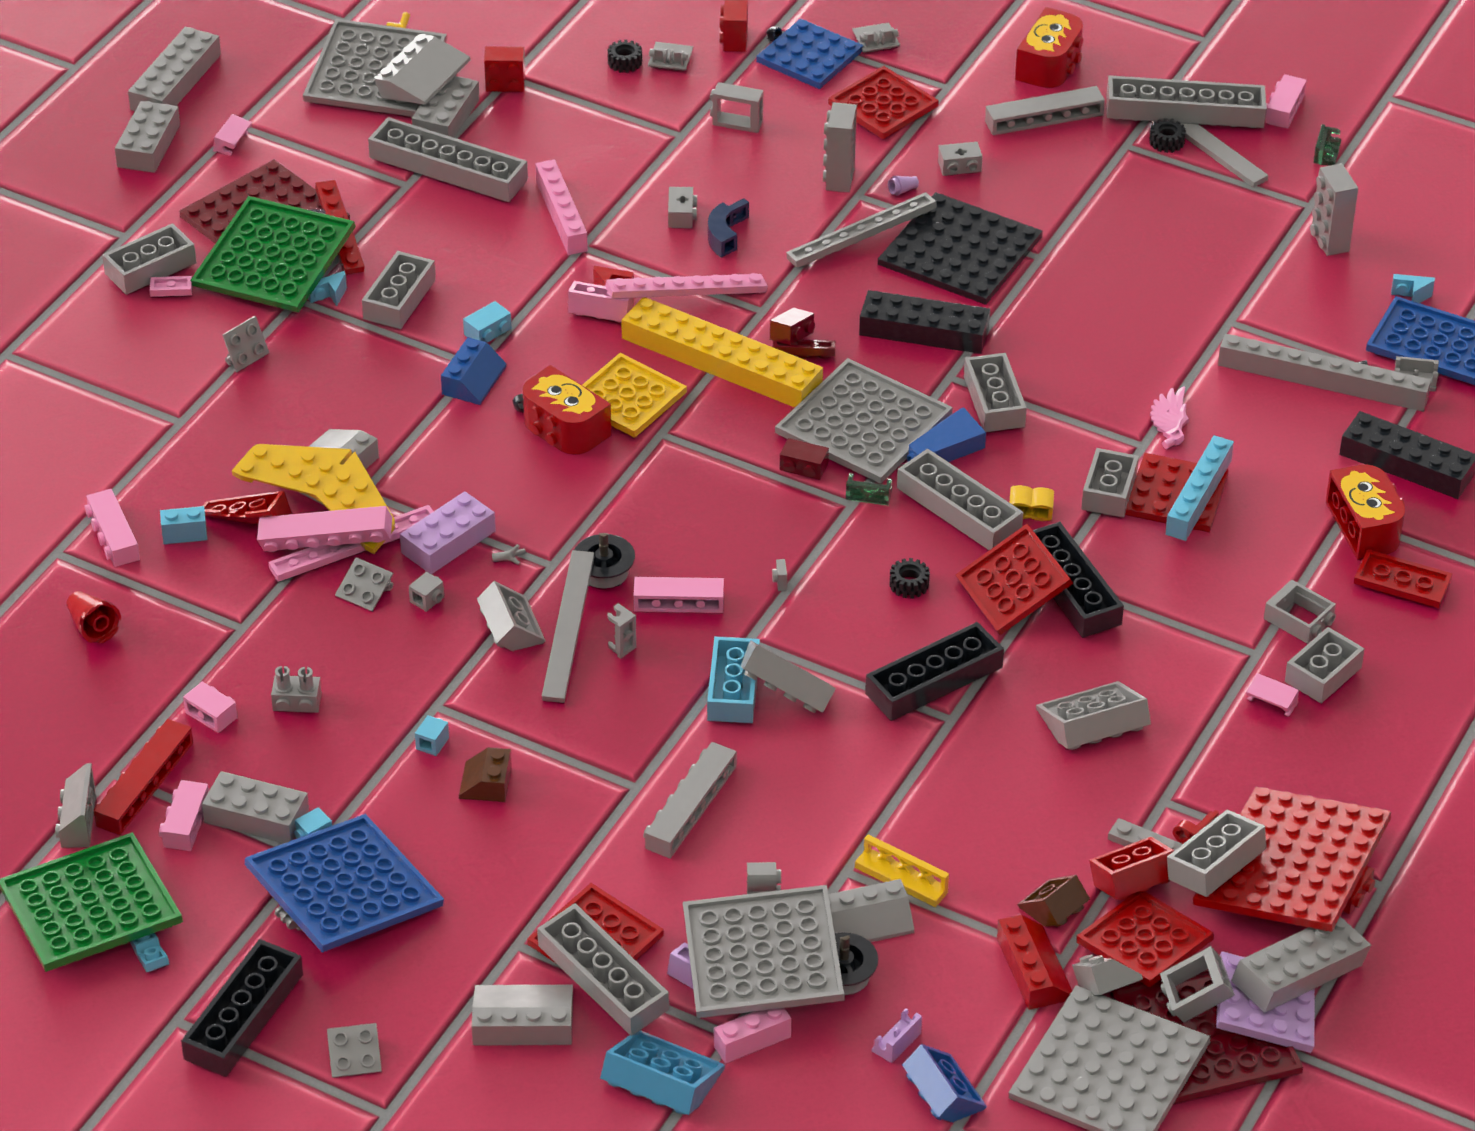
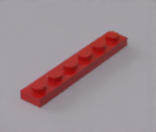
(333, 205)

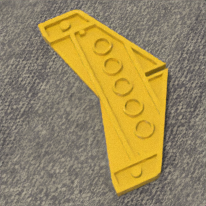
(315, 472)

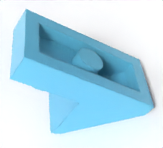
(330, 286)
(1417, 287)

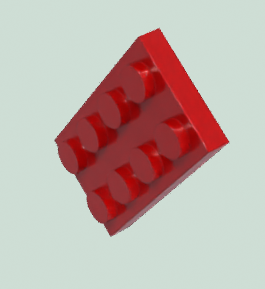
(1403, 578)

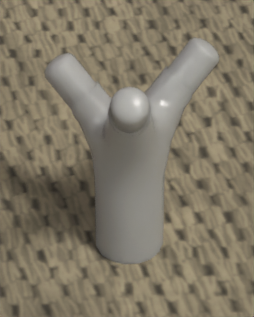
(508, 555)

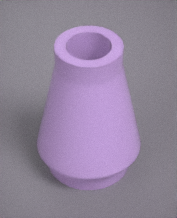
(901, 184)

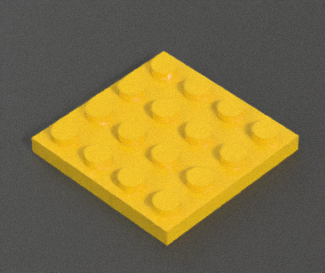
(635, 393)

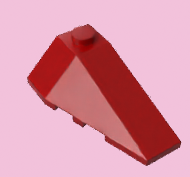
(249, 507)

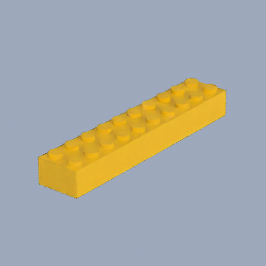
(721, 352)

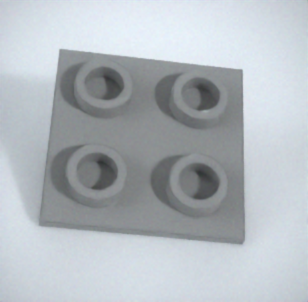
(877, 37)
(670, 56)
(245, 344)
(364, 584)
(354, 1050)

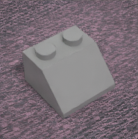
(1103, 974)

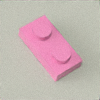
(170, 286)

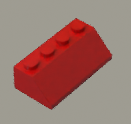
(1032, 962)

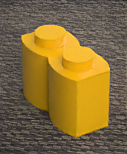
(1034, 503)

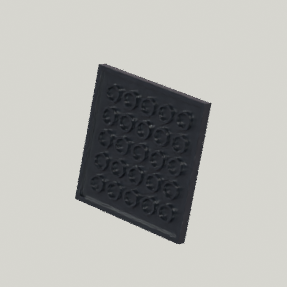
(960, 248)

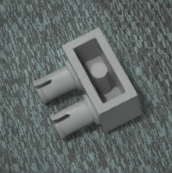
(296, 693)

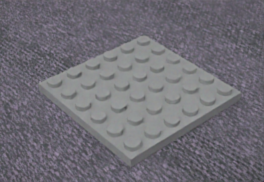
(353, 59)
(863, 419)
(762, 951)
(1109, 1065)

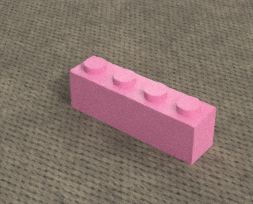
(112, 528)
(678, 594)

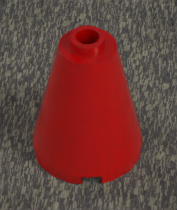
(93, 616)

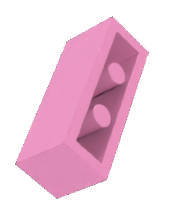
(1285, 101)
(596, 302)
(184, 816)
(751, 1033)

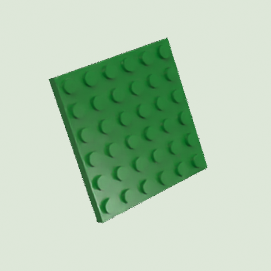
(273, 254)
(90, 901)

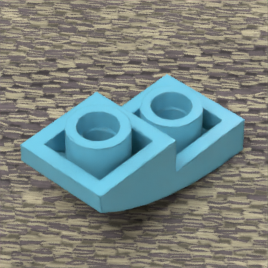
(150, 952)

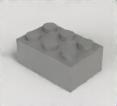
(1109, 482)
(1324, 665)

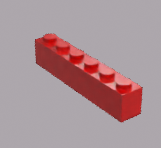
(143, 777)

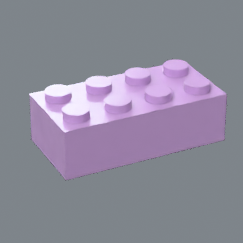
(447, 532)

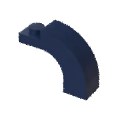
(722, 217)

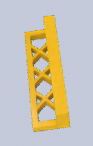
(886, 868)

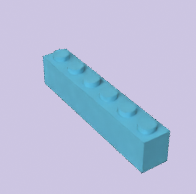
(1199, 488)

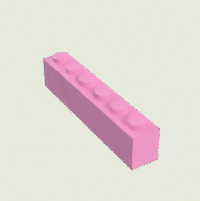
(561, 207)
(324, 528)

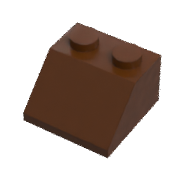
(487, 775)
(1055, 900)

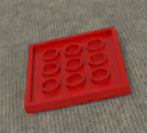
(885, 101)
(1159, 485)
(1013, 579)
(620, 922)
(1145, 936)

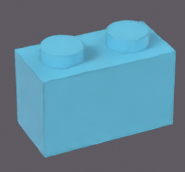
(487, 322)
(183, 525)

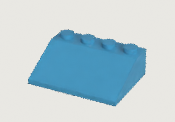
(661, 1071)

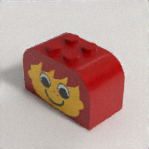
(1050, 49)
(565, 412)
(1366, 508)

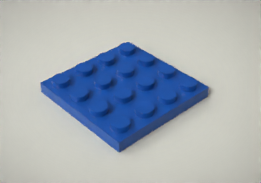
(809, 53)

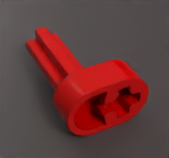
(1185, 829)

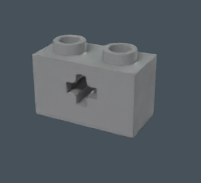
(960, 158)
(681, 207)

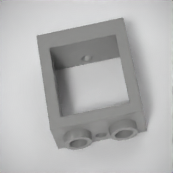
(737, 94)
(1306, 598)
(1203, 999)

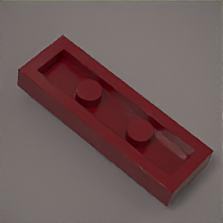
(808, 348)

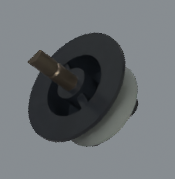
(611, 559)
(856, 960)

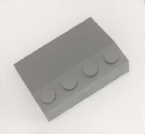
(420, 70)
(356, 440)
(1095, 714)
(522, 1015)

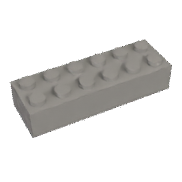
(176, 68)
(959, 499)
(1299, 964)
(603, 969)

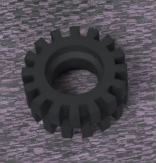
(625, 56)
(1167, 135)
(909, 569)

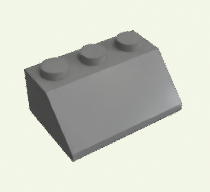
(509, 618)
(77, 809)

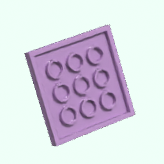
(1285, 1025)

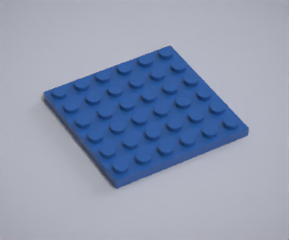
(343, 882)

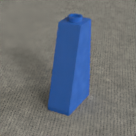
(951, 438)

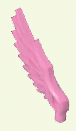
(1170, 417)

